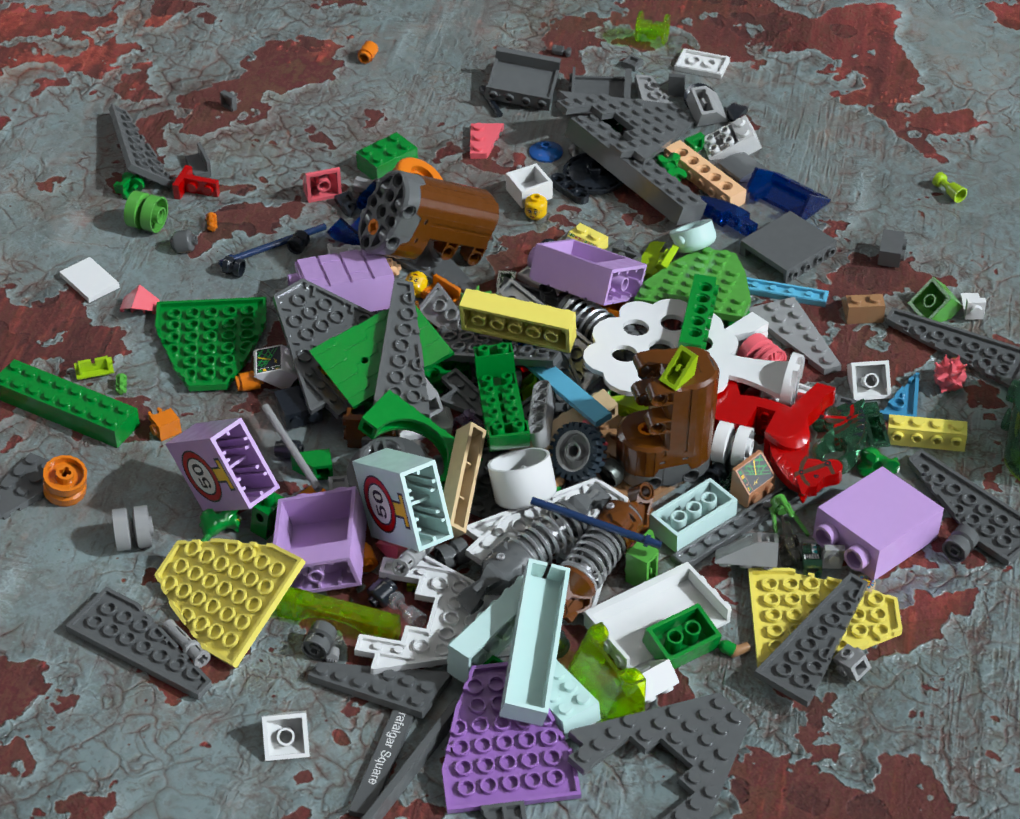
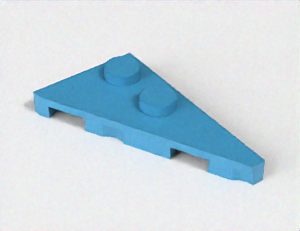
(905, 400)

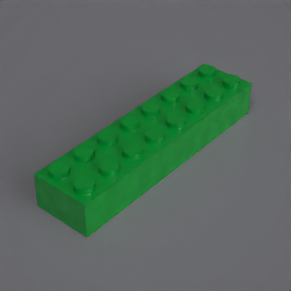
(67, 403)

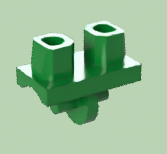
(129, 184)

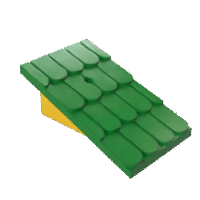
(355, 355)

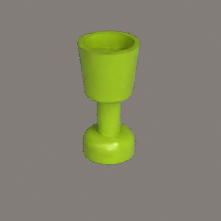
(953, 189)

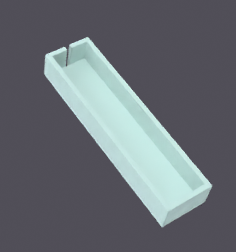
(535, 643)

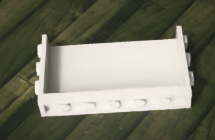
(650, 603)

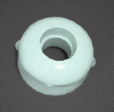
(694, 236)

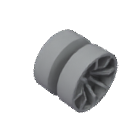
(138, 527)

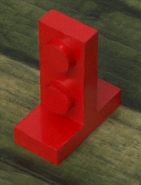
(194, 184)

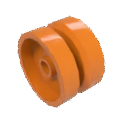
(64, 480)

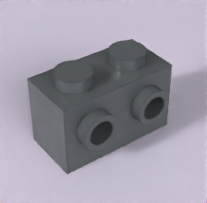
(892, 248)

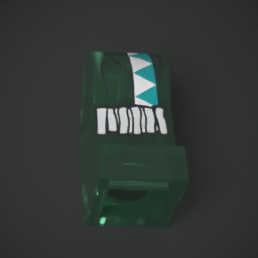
(811, 559)

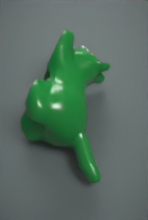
(671, 165)
(873, 460)
(214, 523)

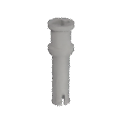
(190, 647)

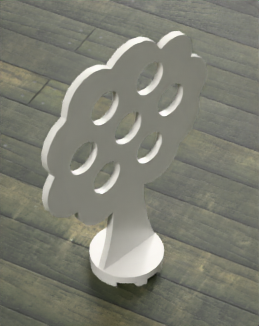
(773, 377)

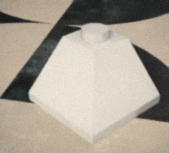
(285, 735)

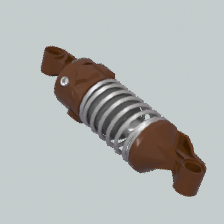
(602, 549)

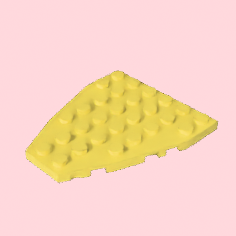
(226, 590)
(785, 599)

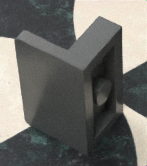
(199, 162)

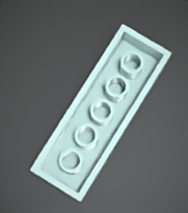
(486, 635)

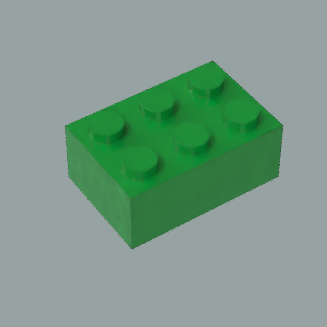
(384, 155)
(682, 636)

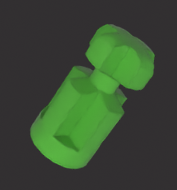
(121, 383)

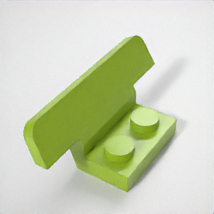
(657, 260)

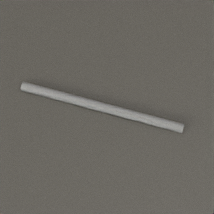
(292, 448)

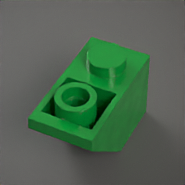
(318, 461)

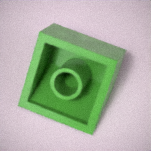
(935, 301)

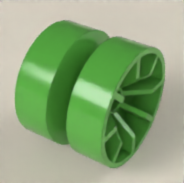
(145, 211)

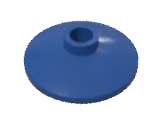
(546, 151)

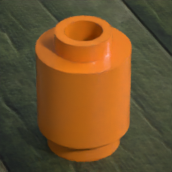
(367, 52)
(247, 381)
(370, 561)

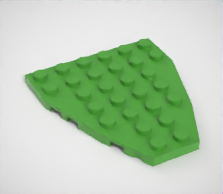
(676, 282)

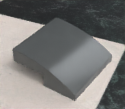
(739, 166)

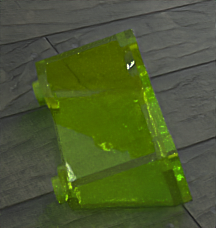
(615, 690)

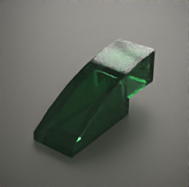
(876, 428)

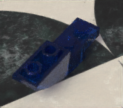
(727, 213)

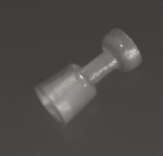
(410, 614)

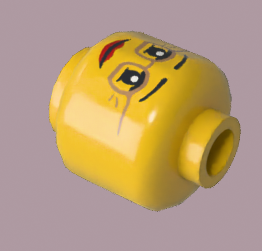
(535, 206)
(419, 282)

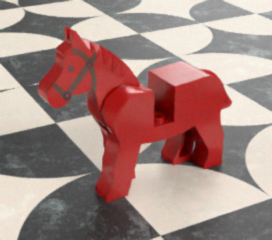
(784, 433)

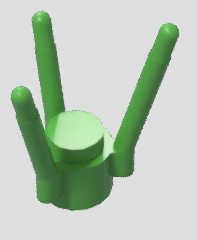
(782, 506)

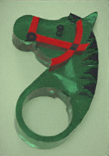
(846, 433)

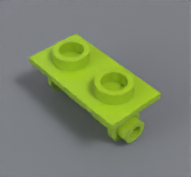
(102, 366)

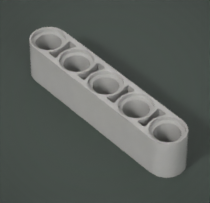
(541, 414)

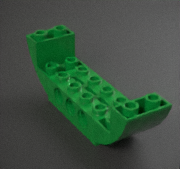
(500, 398)

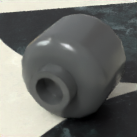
(183, 241)

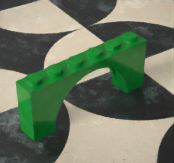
(395, 414)

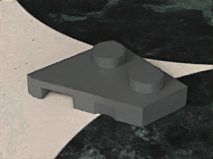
(626, 251)

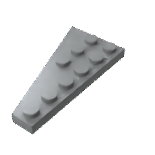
(794, 329)

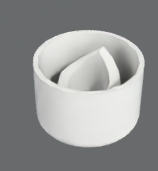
(520, 476)

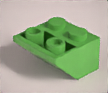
(641, 562)

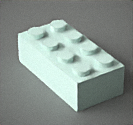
(693, 514)
(571, 702)

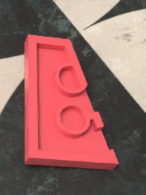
(483, 138)

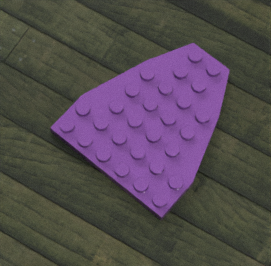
(500, 757)

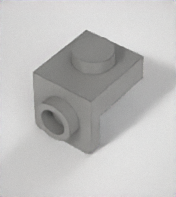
(832, 556)

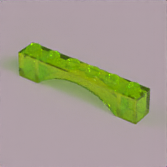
(303, 604)

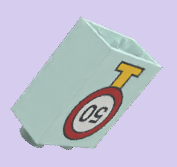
(403, 499)

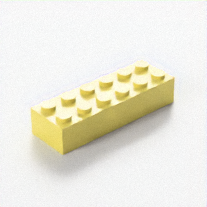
(518, 320)

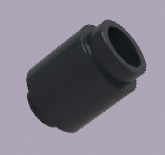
(282, 451)

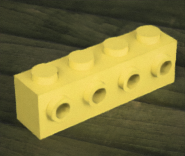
(931, 432)

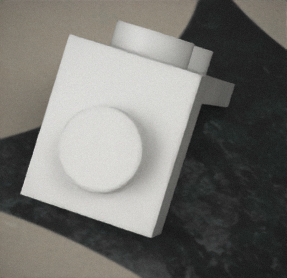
(973, 306)

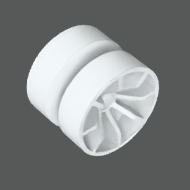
(726, 443)

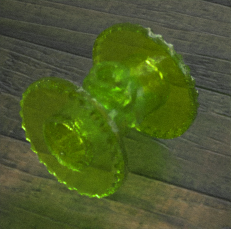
(651, 29)

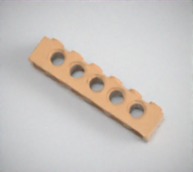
(706, 175)

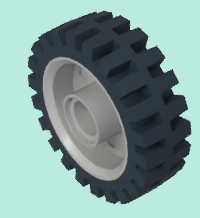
(578, 451)

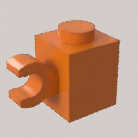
(164, 424)

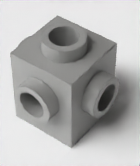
(852, 662)

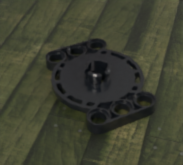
(585, 178)

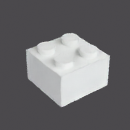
(528, 181)

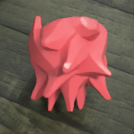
(950, 374)

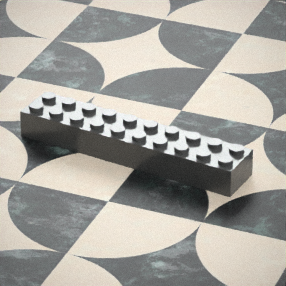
(647, 180)

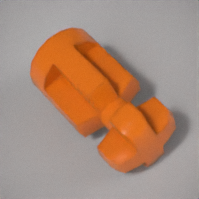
(211, 221)

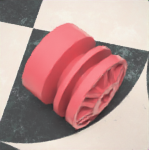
(760, 347)

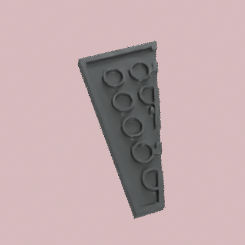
(402, 690)

